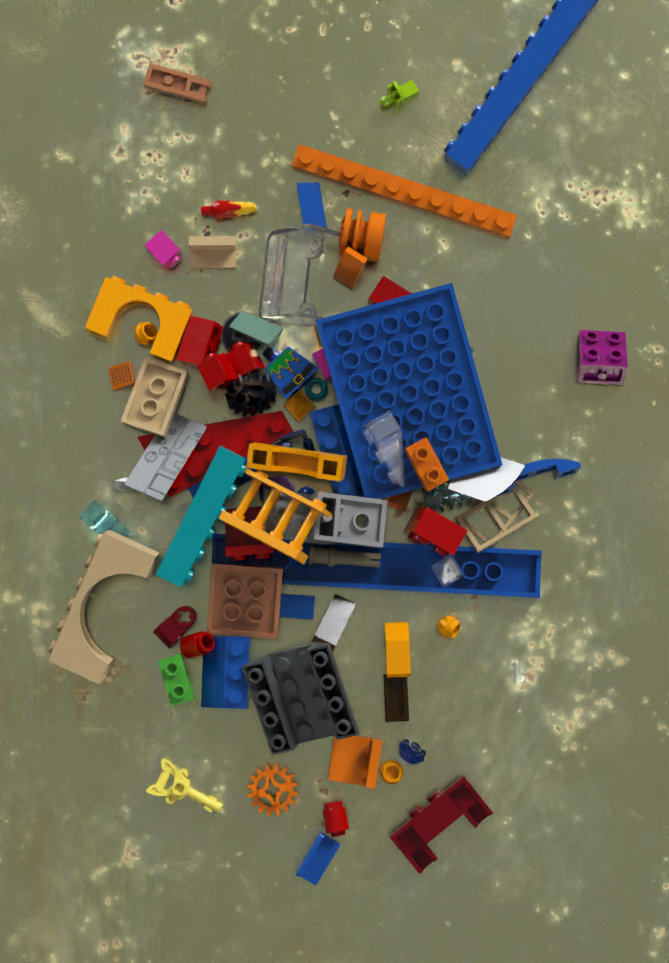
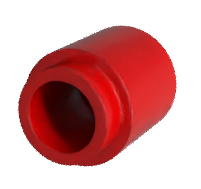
(196, 644)
(335, 818)

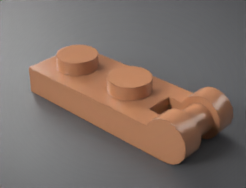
(176, 83)

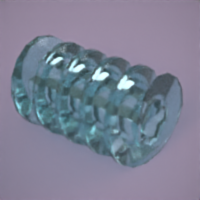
(442, 497)

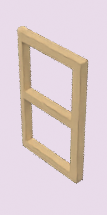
(511, 518)
(505, 531)

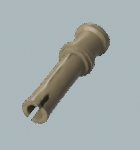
(332, 556)

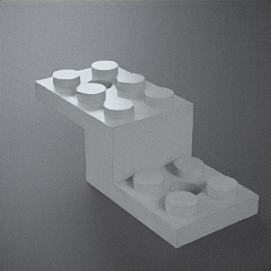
(340, 526)

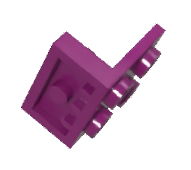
(602, 357)

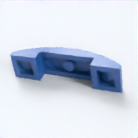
(560, 469)

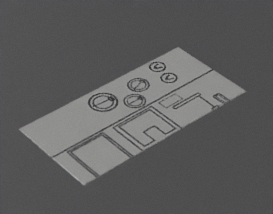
(165, 457)

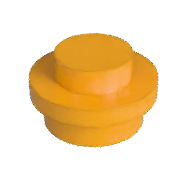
(391, 772)

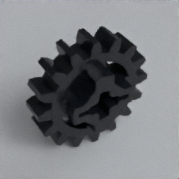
(250, 393)

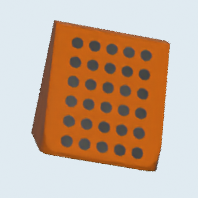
(122, 376)

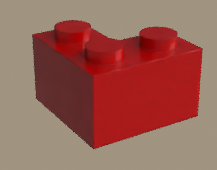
(222, 368)
(432, 528)

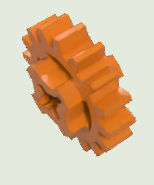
(283, 787)

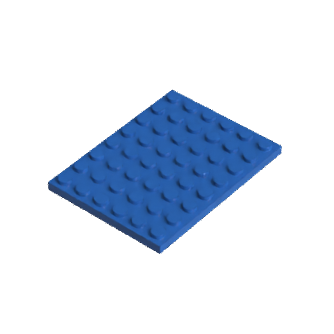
(418, 365)

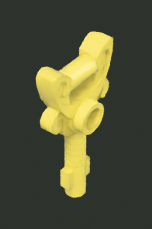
(180, 787)

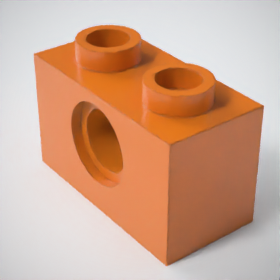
(426, 464)

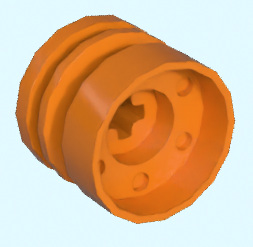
(362, 234)

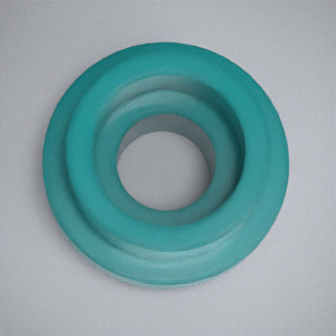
(316, 382)

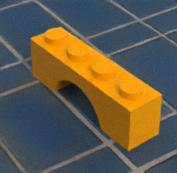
(295, 460)

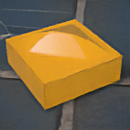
(299, 406)

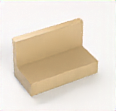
(212, 252)

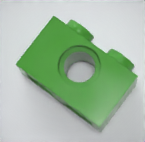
(176, 679)

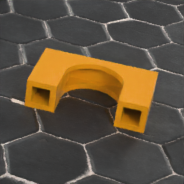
(117, 296)

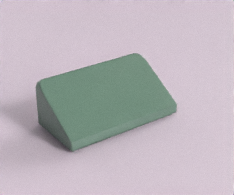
(256, 329)

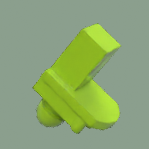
(399, 94)

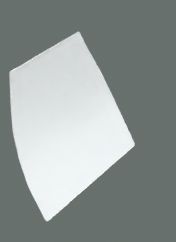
(489, 482)

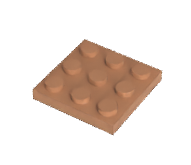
(244, 600)

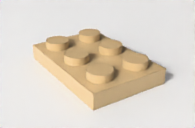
(154, 397)

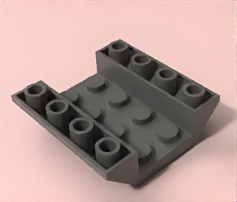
(300, 696)

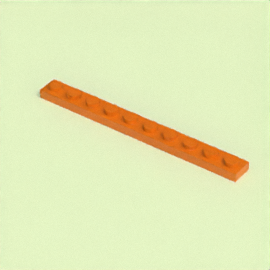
(404, 191)

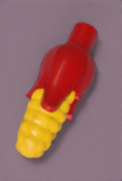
(223, 209)

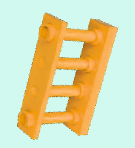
(256, 527)

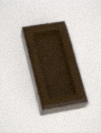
(396, 699)

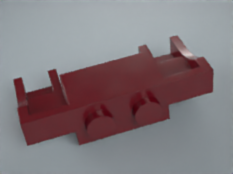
(435, 817)

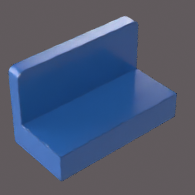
(318, 858)

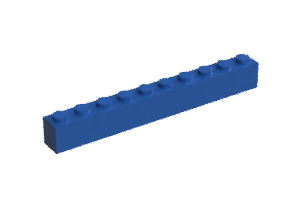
(516, 83)

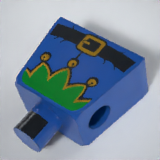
(288, 370)

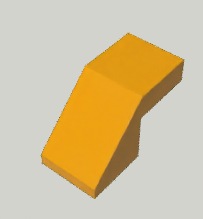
(397, 649)

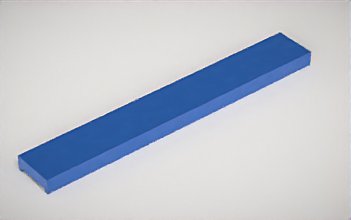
(408, 569)

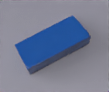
(311, 203)

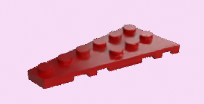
(230, 434)

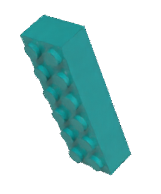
(200, 516)

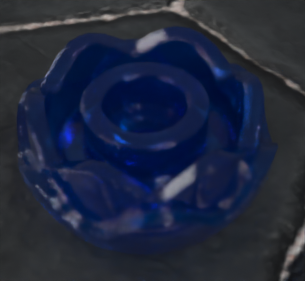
(411, 752)

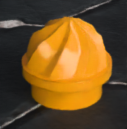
(145, 333)
(448, 627)

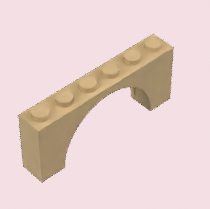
(74, 646)

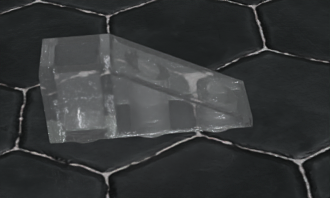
(388, 440)

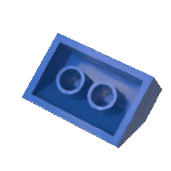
(223, 676)

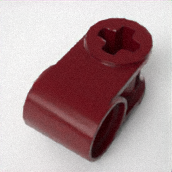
(173, 628)

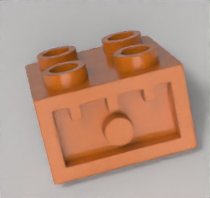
(355, 761)

